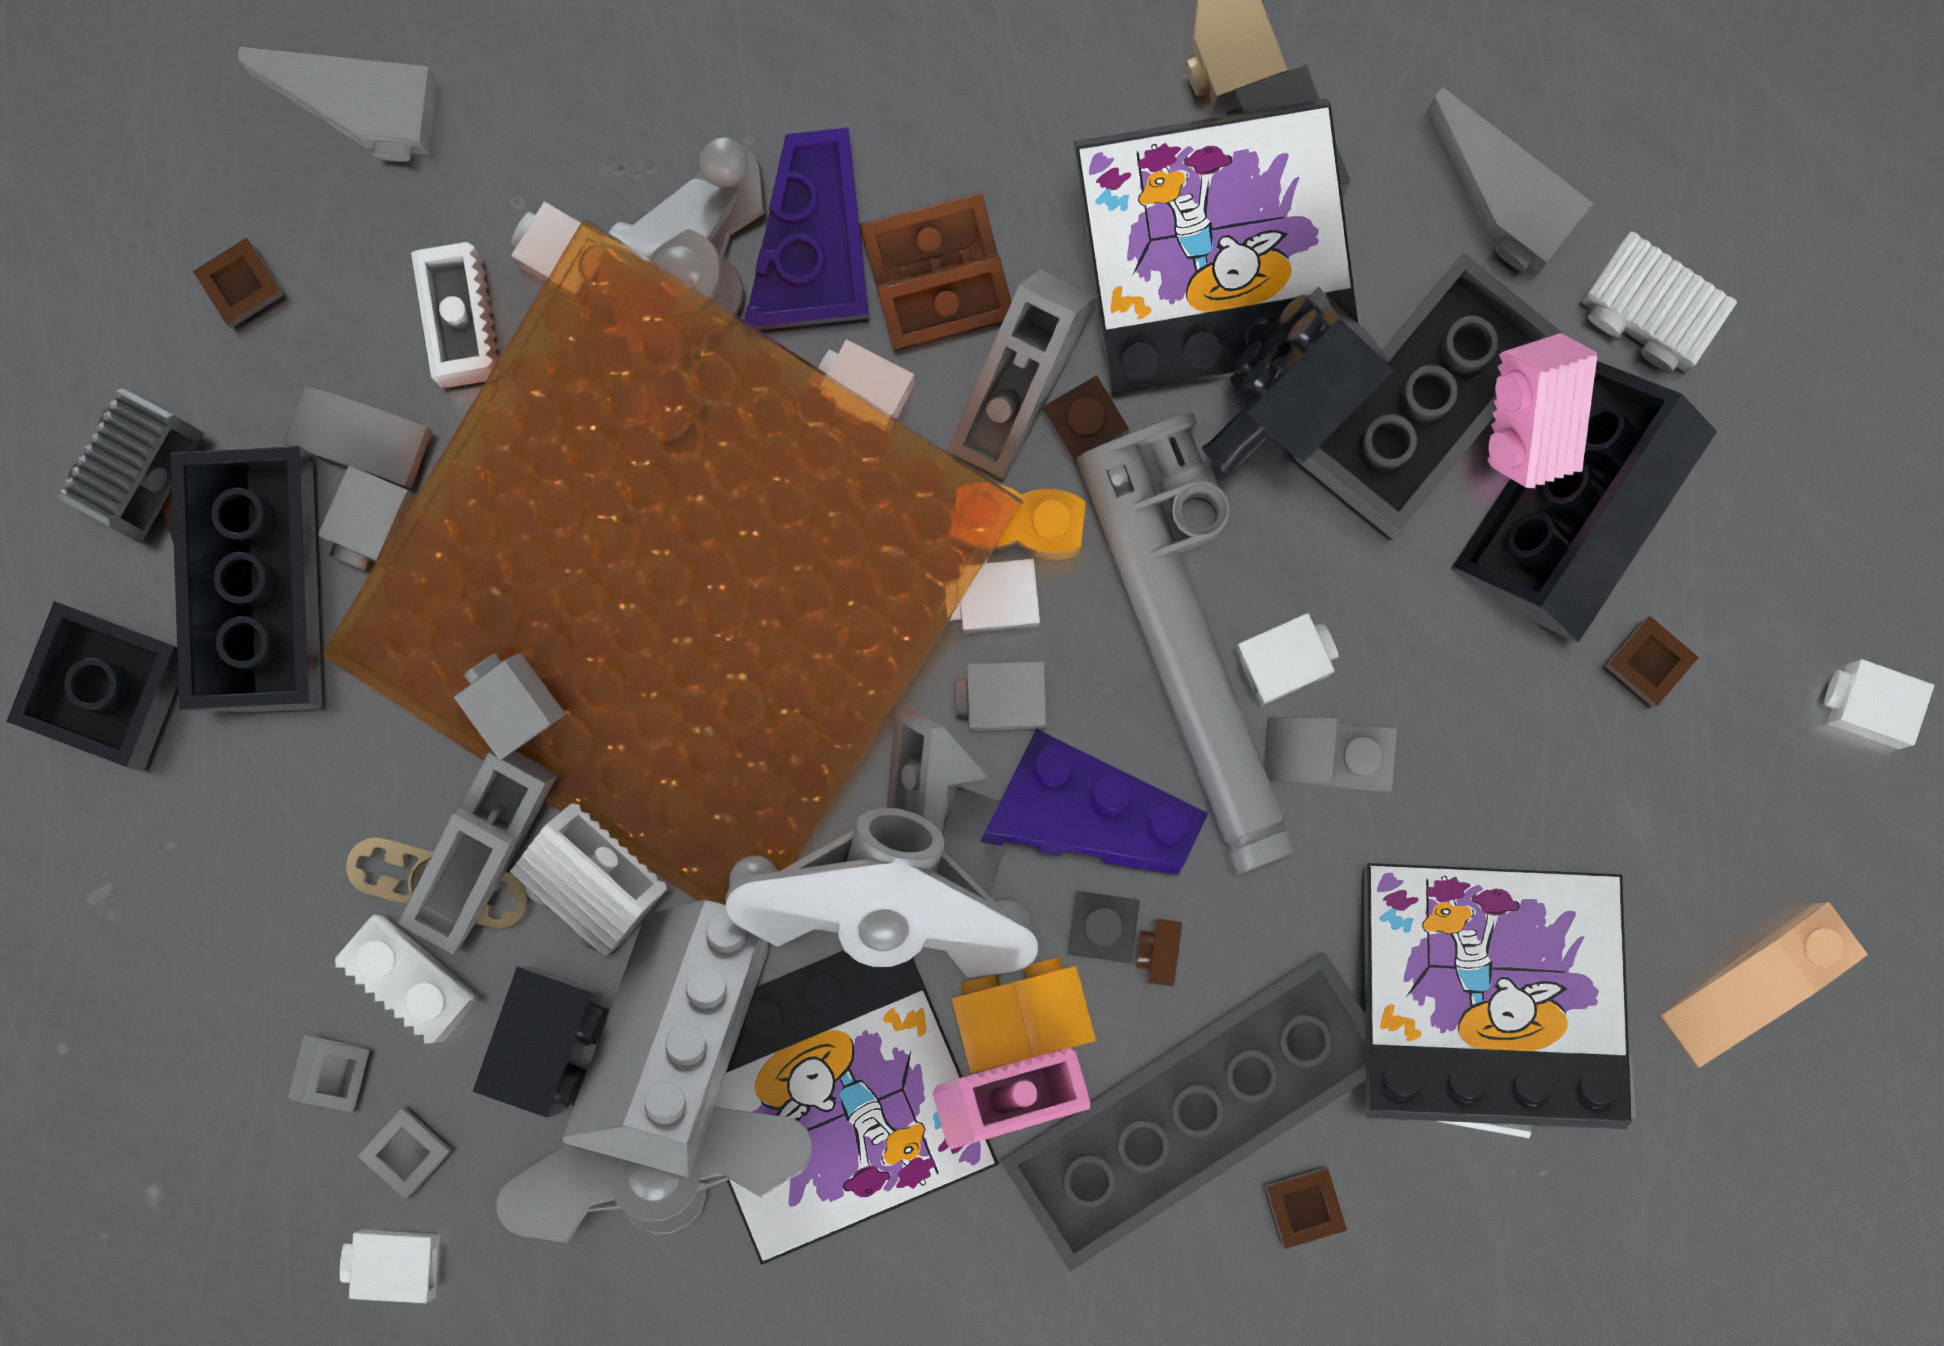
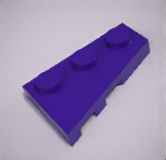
(812, 238)
(1091, 808)

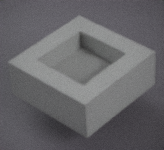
(328, 1073)
(404, 1153)

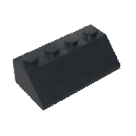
(1569, 542)
(246, 580)

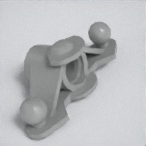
(695, 223)
(886, 897)
(564, 1186)

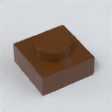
(238, 283)
(1085, 418)
(1651, 661)
(1159, 952)
(1305, 1208)

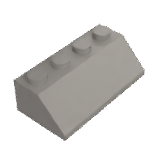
(668, 1038)

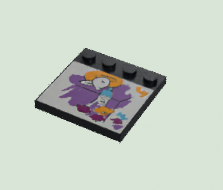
(1210, 237)
(1496, 996)
(857, 1066)

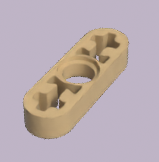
(388, 887)

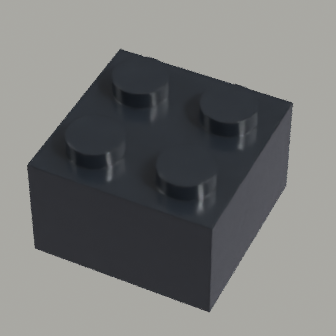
(97, 687)
(541, 1042)

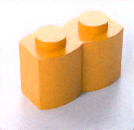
(1046, 525)
(1022, 1017)

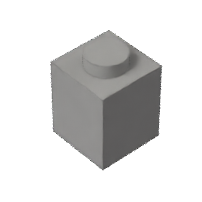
(363, 517)
(1002, 696)
(507, 703)

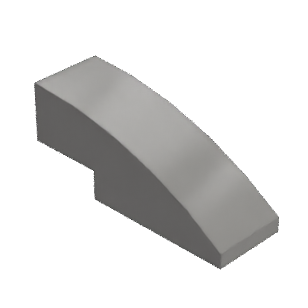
(476, 849)

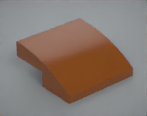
(936, 270)

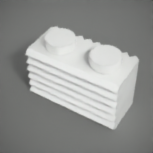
(1657, 304)
(455, 314)
(588, 880)
(407, 979)

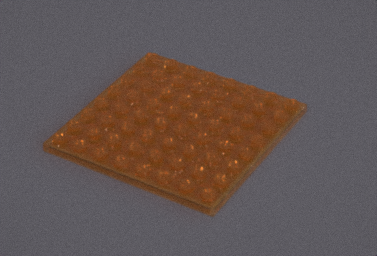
(691, 557)

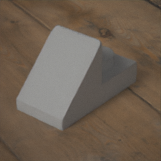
(1330, 753)
(924, 765)

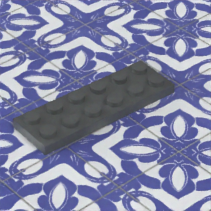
(1193, 1112)

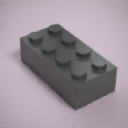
(1433, 401)

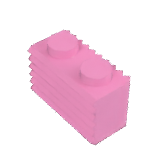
(1542, 410)
(1011, 1097)

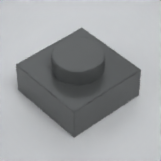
(1103, 927)

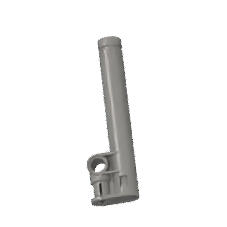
(1139, 505)

